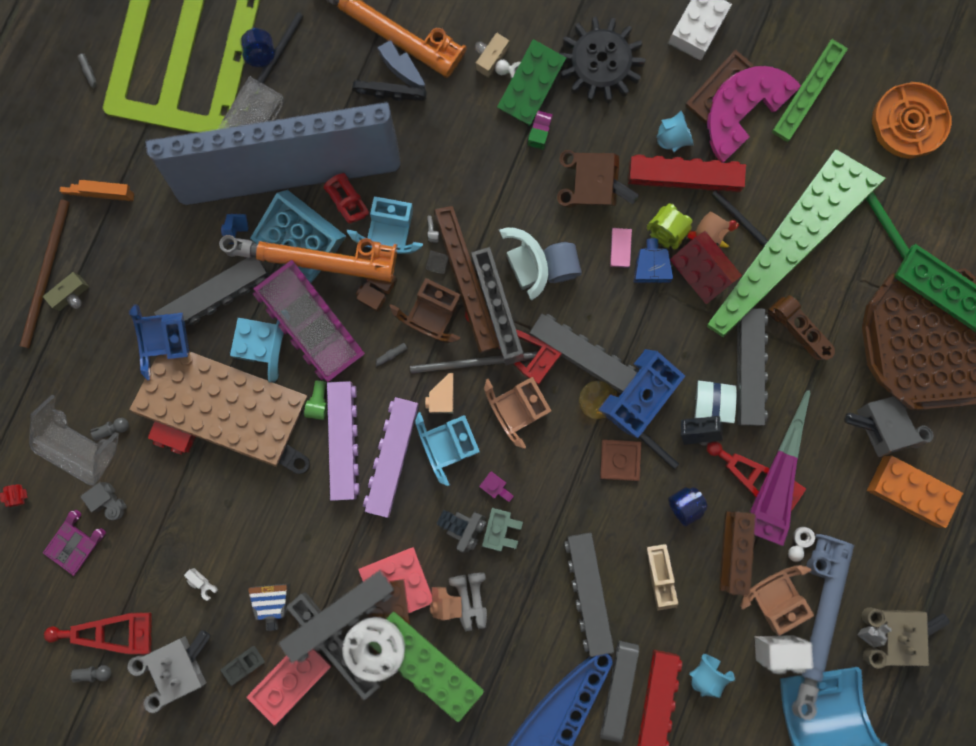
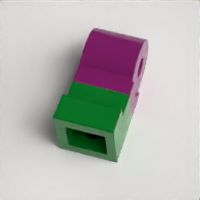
(540, 130)

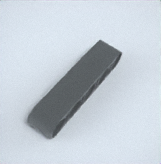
(619, 691)

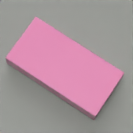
(620, 248)

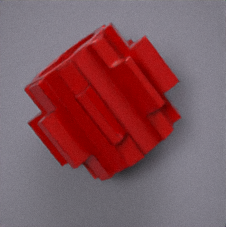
(13, 495)

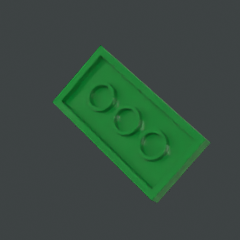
(531, 82)

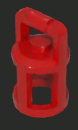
(348, 203)

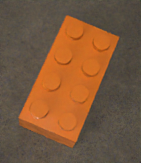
(914, 491)

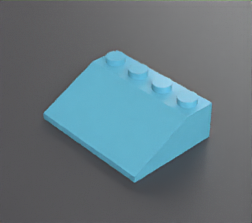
(297, 225)

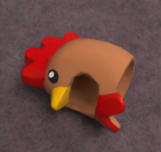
(715, 227)

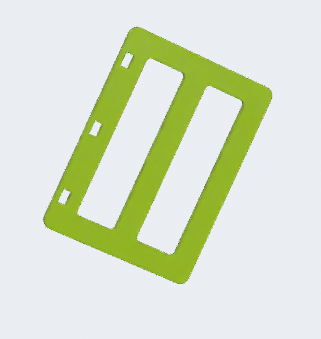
(166, 111)

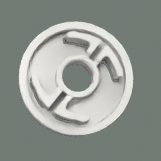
(358, 641)

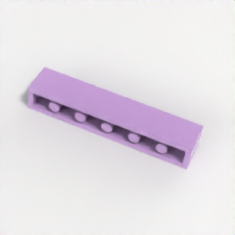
(342, 440)
(391, 457)

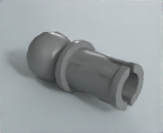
(119, 425)
(102, 673)

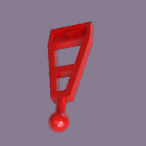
(541, 362)
(715, 449)
(138, 634)

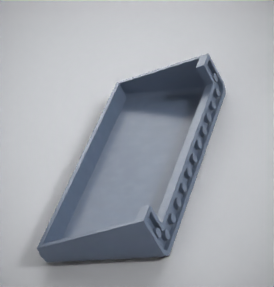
(277, 154)

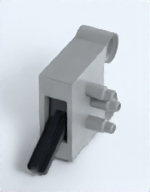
(172, 669)

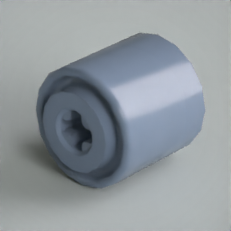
(562, 262)

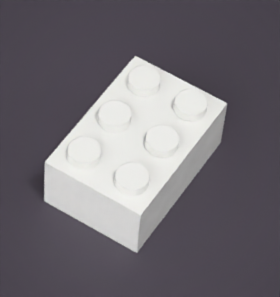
(699, 26)
(783, 653)

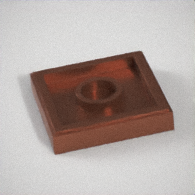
(620, 460)

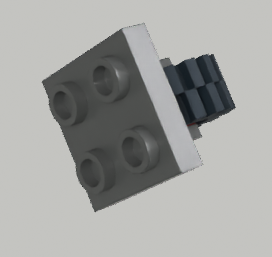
(463, 528)

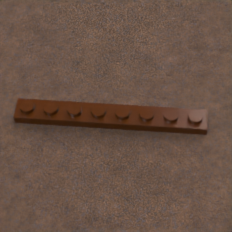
(466, 279)

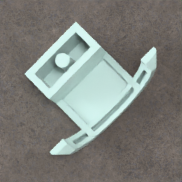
(527, 261)

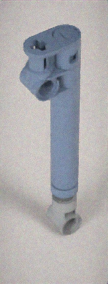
(835, 561)

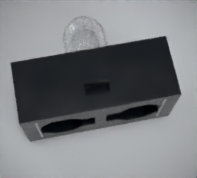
(702, 430)

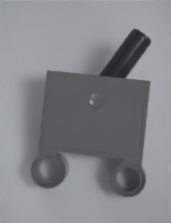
(889, 426)

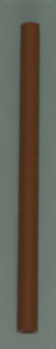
(44, 274)

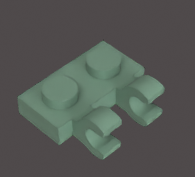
(497, 528)

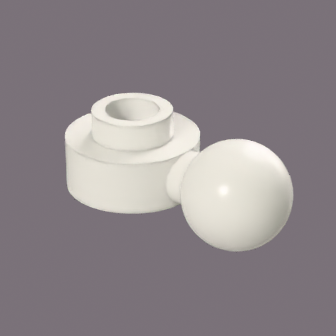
(502, 68)
(796, 552)

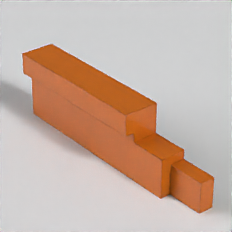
(99, 190)

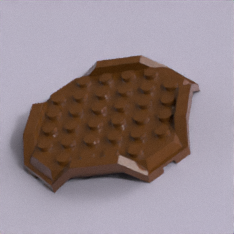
(919, 348)

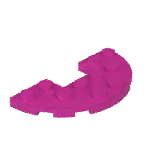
(738, 97)

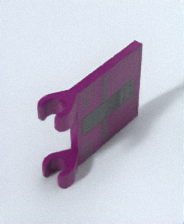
(71, 546)

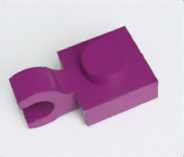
(494, 485)

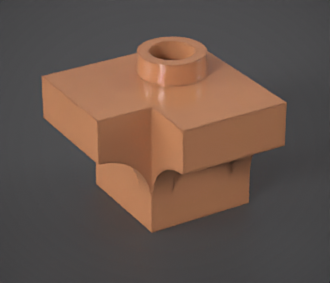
(445, 606)

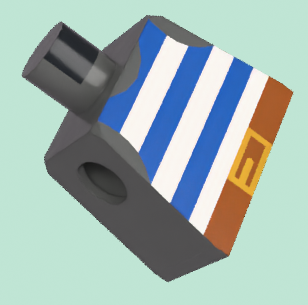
(270, 603)

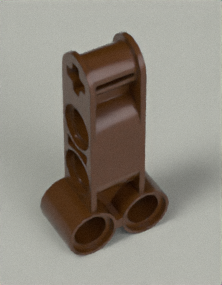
(786, 312)

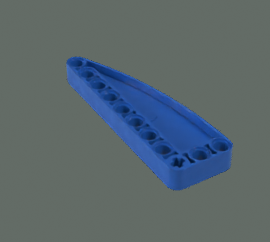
(553, 712)

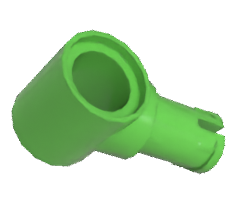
(316, 407)

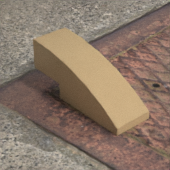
(662, 577)

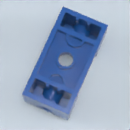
(630, 410)

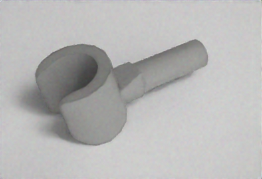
(433, 236)

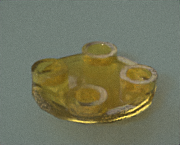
(593, 397)

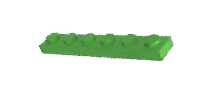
(809, 90)

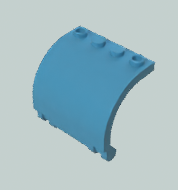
(840, 712)

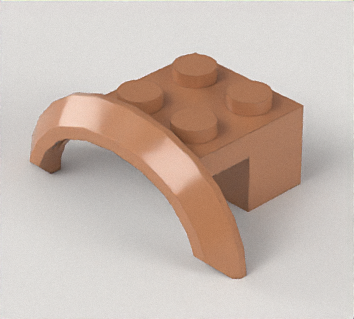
(517, 407)
(780, 600)

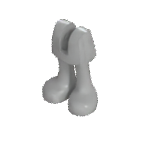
(467, 611)

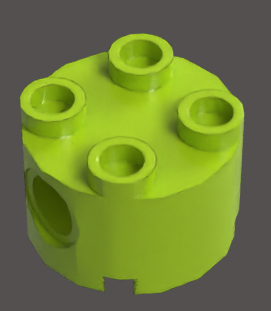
(670, 226)

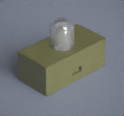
(67, 292)

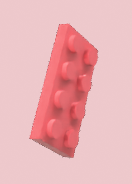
(287, 685)

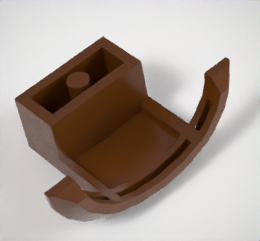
(431, 311)

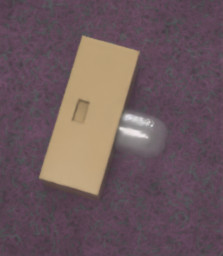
(490, 54)

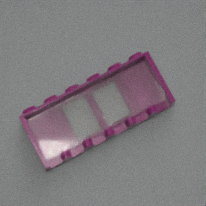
(308, 321)

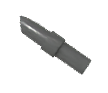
(87, 70)
(391, 354)

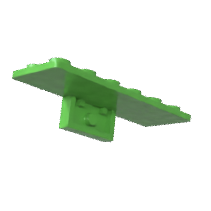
(433, 672)

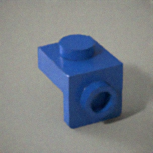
(234, 223)

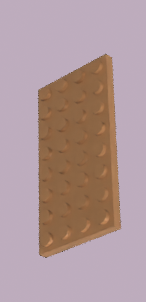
(220, 405)

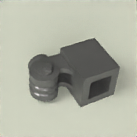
(103, 496)

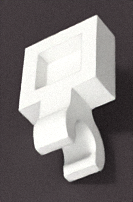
(198, 581)

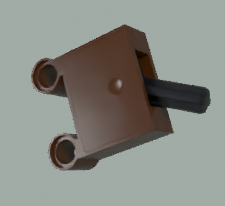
(595, 180)

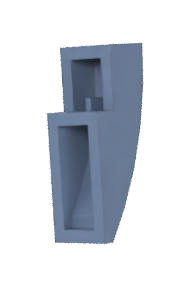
(400, 65)

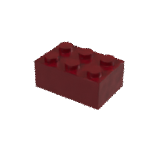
(705, 267)

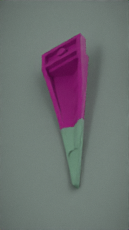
(775, 496)

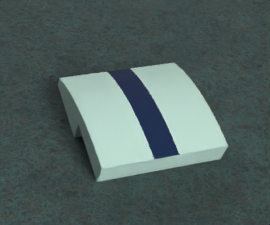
(715, 400)

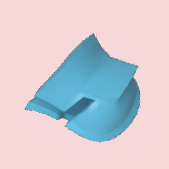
(674, 133)
(707, 678)

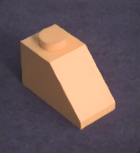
(441, 396)

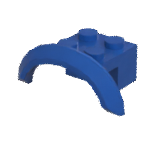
(159, 336)

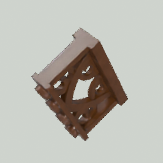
(737, 553)

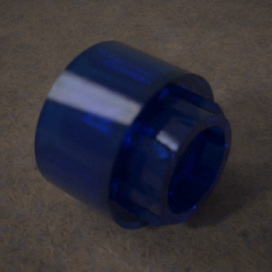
(257, 47)
(688, 505)

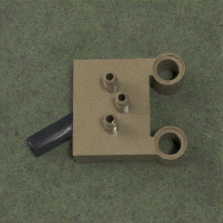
(908, 639)

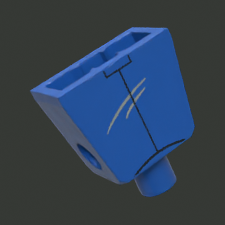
(653, 264)

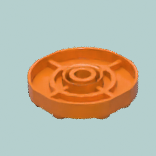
(929, 116)

